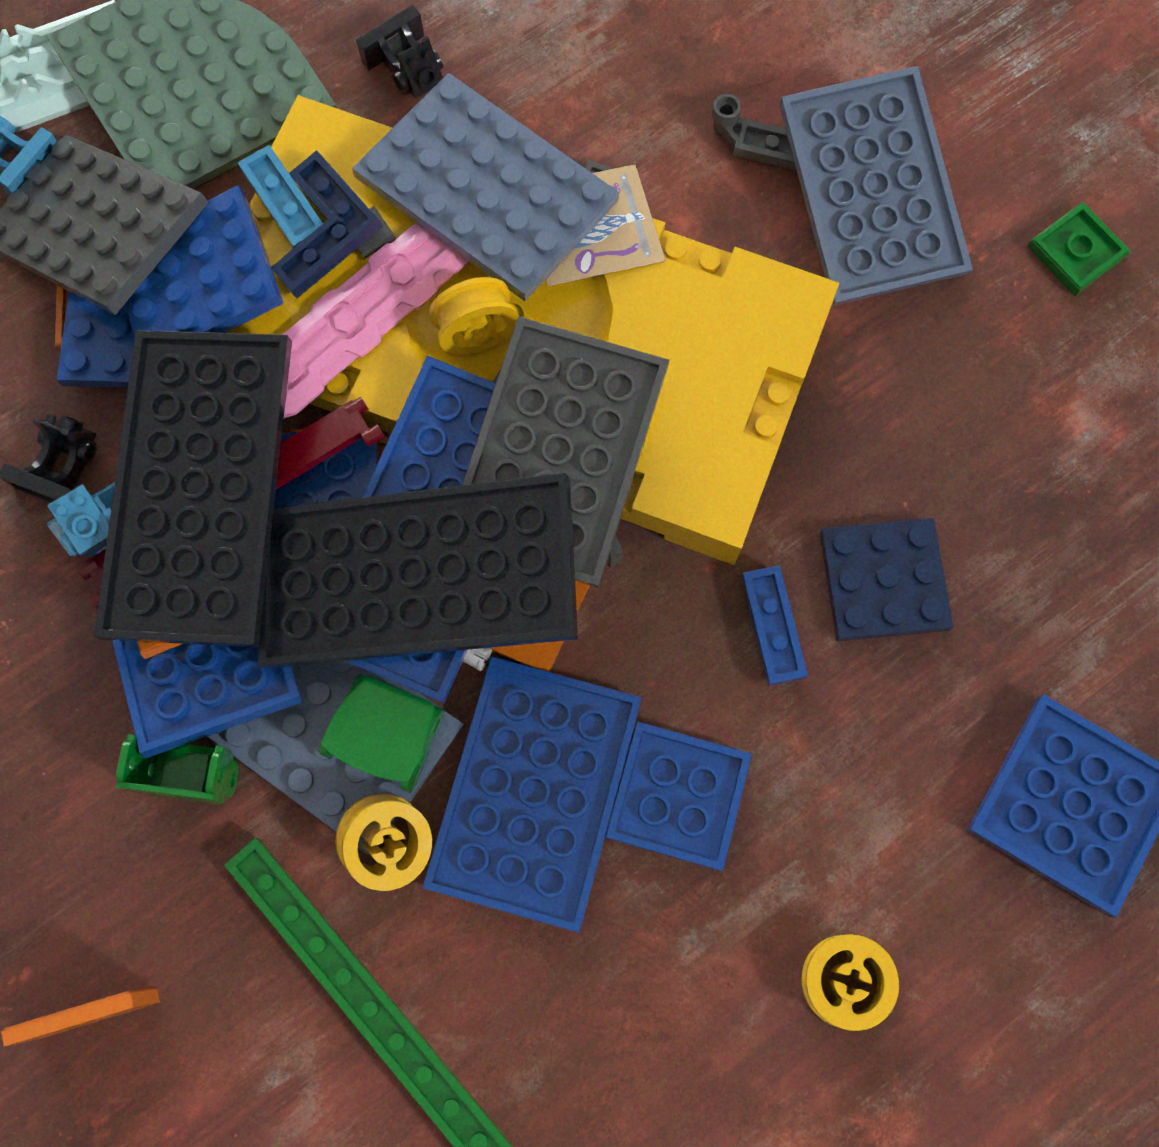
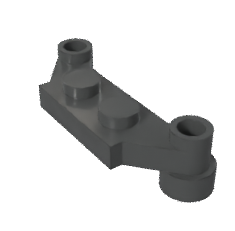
(751, 138)

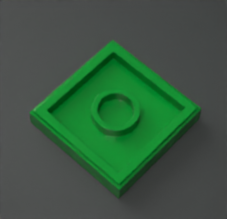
(1078, 248)

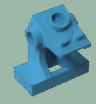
(30, 155)
(82, 520)

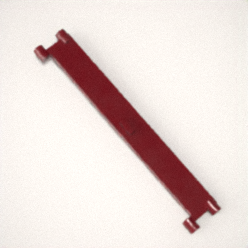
(296, 457)

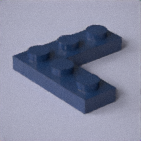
(345, 230)

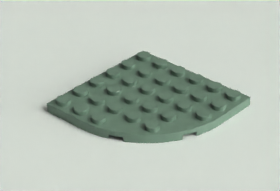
(186, 81)

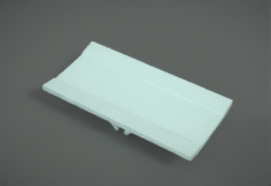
(34, 79)

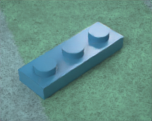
(280, 195)

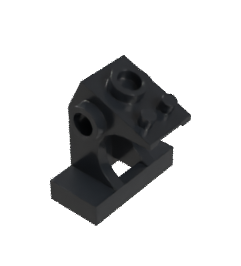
(412, 64)
(56, 437)

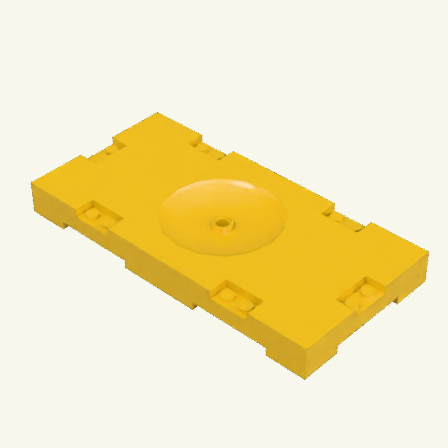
(726, 321)

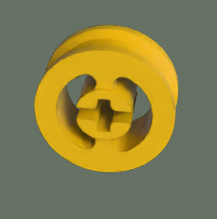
(473, 316)
(395, 862)
(841, 1013)

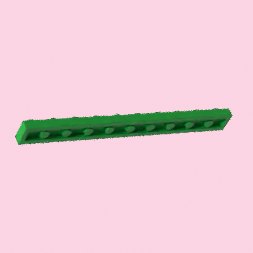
(364, 1000)

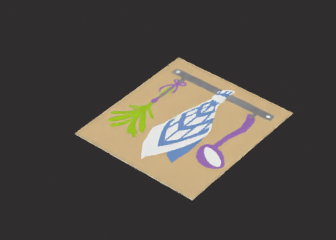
(620, 239)

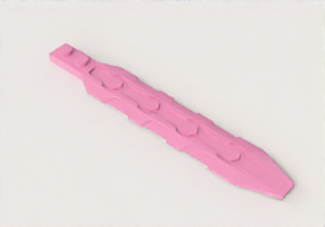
(363, 309)

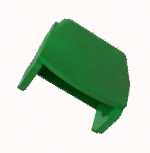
(383, 731)
(179, 773)

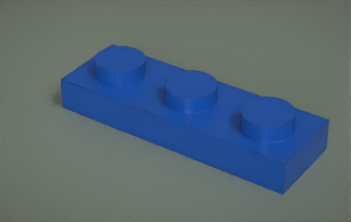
(774, 625)

